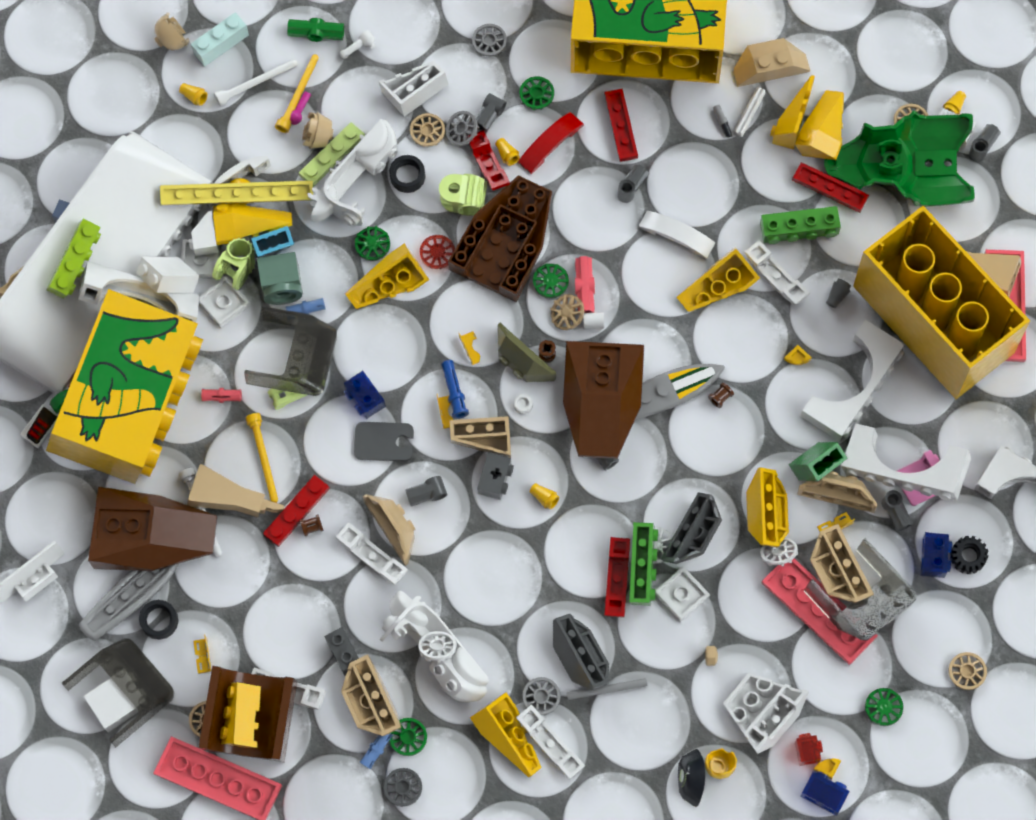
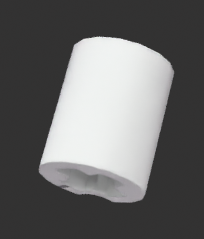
(593, 320)

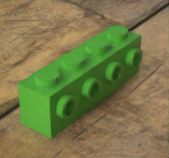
(800, 225)
(642, 564)

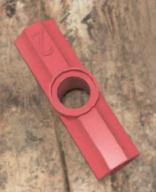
(585, 283)

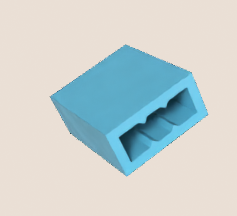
(272, 241)

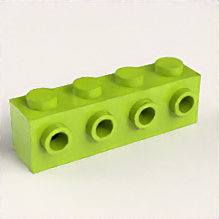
(73, 258)

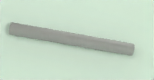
(607, 689)

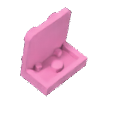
(927, 461)

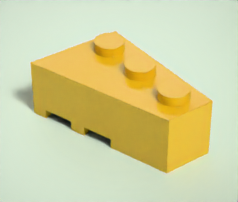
(240, 715)

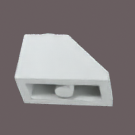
(203, 237)

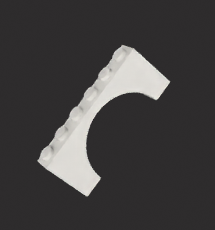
(99, 278)
(838, 416)
(1004, 470)
(942, 479)

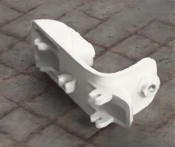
(369, 155)
(460, 675)

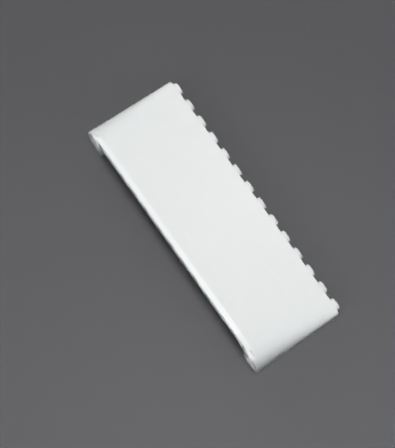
(47, 334)

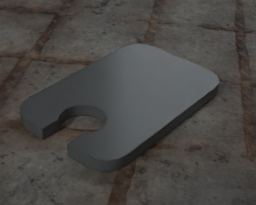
(378, 441)

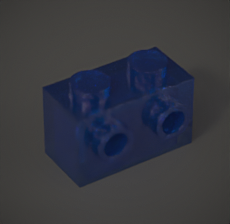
(364, 395)
(935, 555)

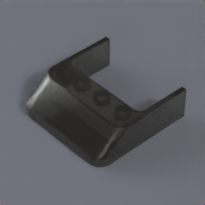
(308, 356)
(872, 614)
(135, 678)

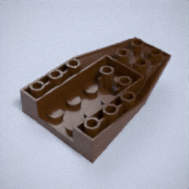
(505, 239)
(602, 395)
(147, 531)

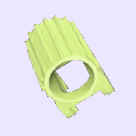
(463, 193)
(245, 264)

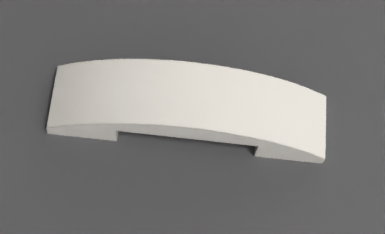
(255, 165)
(678, 232)
(775, 274)
(371, 555)
(306, 695)
(549, 742)

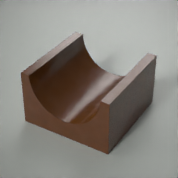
(274, 714)

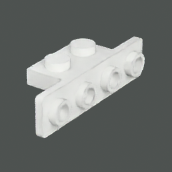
(32, 575)

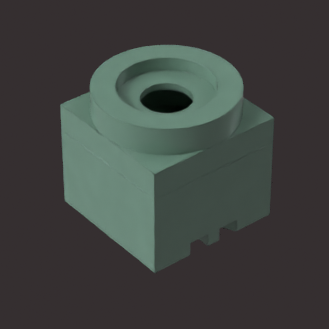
(280, 278)

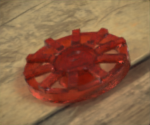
(436, 251)

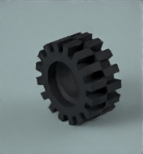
(974, 544)

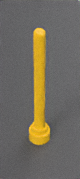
(283, 124)
(254, 421)

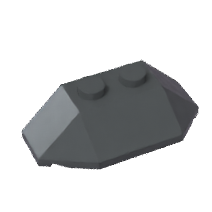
(694, 531)
(580, 653)

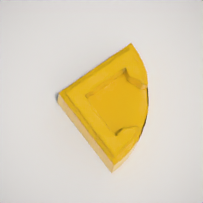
(797, 356)
(828, 767)

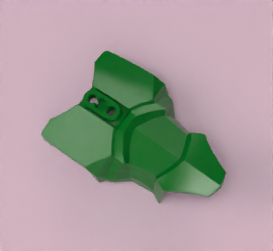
(898, 158)

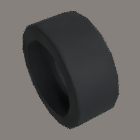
(411, 186)
(155, 604)

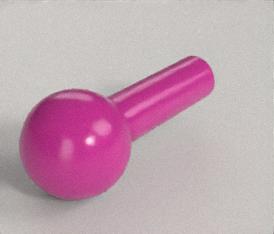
(296, 116)

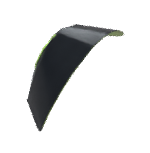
(693, 784)

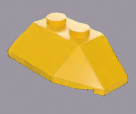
(767, 508)

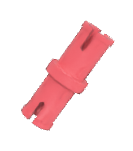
(221, 395)

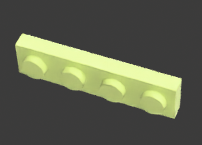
(333, 152)

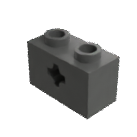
(495, 465)
(341, 648)

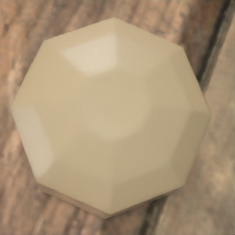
(711, 655)

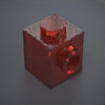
(808, 749)

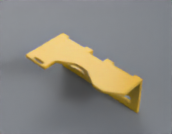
(467, 341)
(444, 405)
(842, 523)
(202, 652)

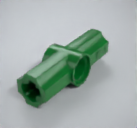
(315, 29)

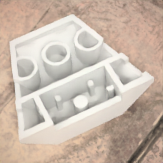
(764, 709)

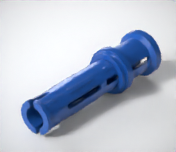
(456, 398)

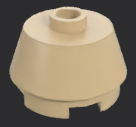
(317, 131)

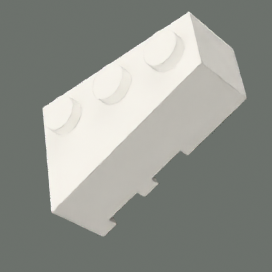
(415, 87)

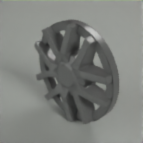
(403, 787)

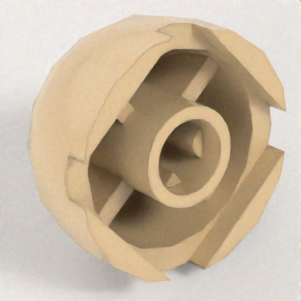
(170, 33)

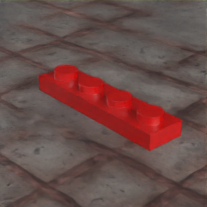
(621, 125)
(830, 187)
(296, 510)

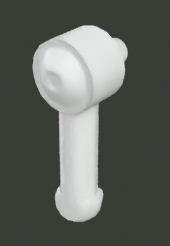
(365, 39)

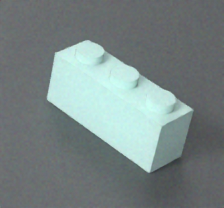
(219, 39)

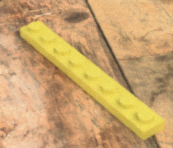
(235, 192)

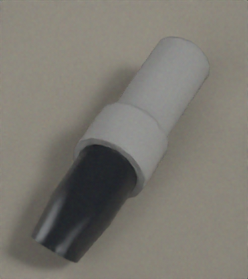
(722, 120)

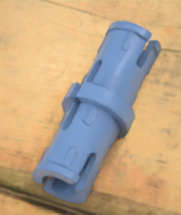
(307, 307)
(376, 748)

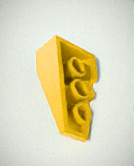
(790, 121)
(822, 130)
(238, 221)
(391, 276)
(725, 278)
(501, 728)

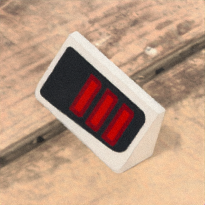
(39, 426)

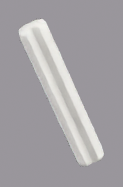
(749, 112)

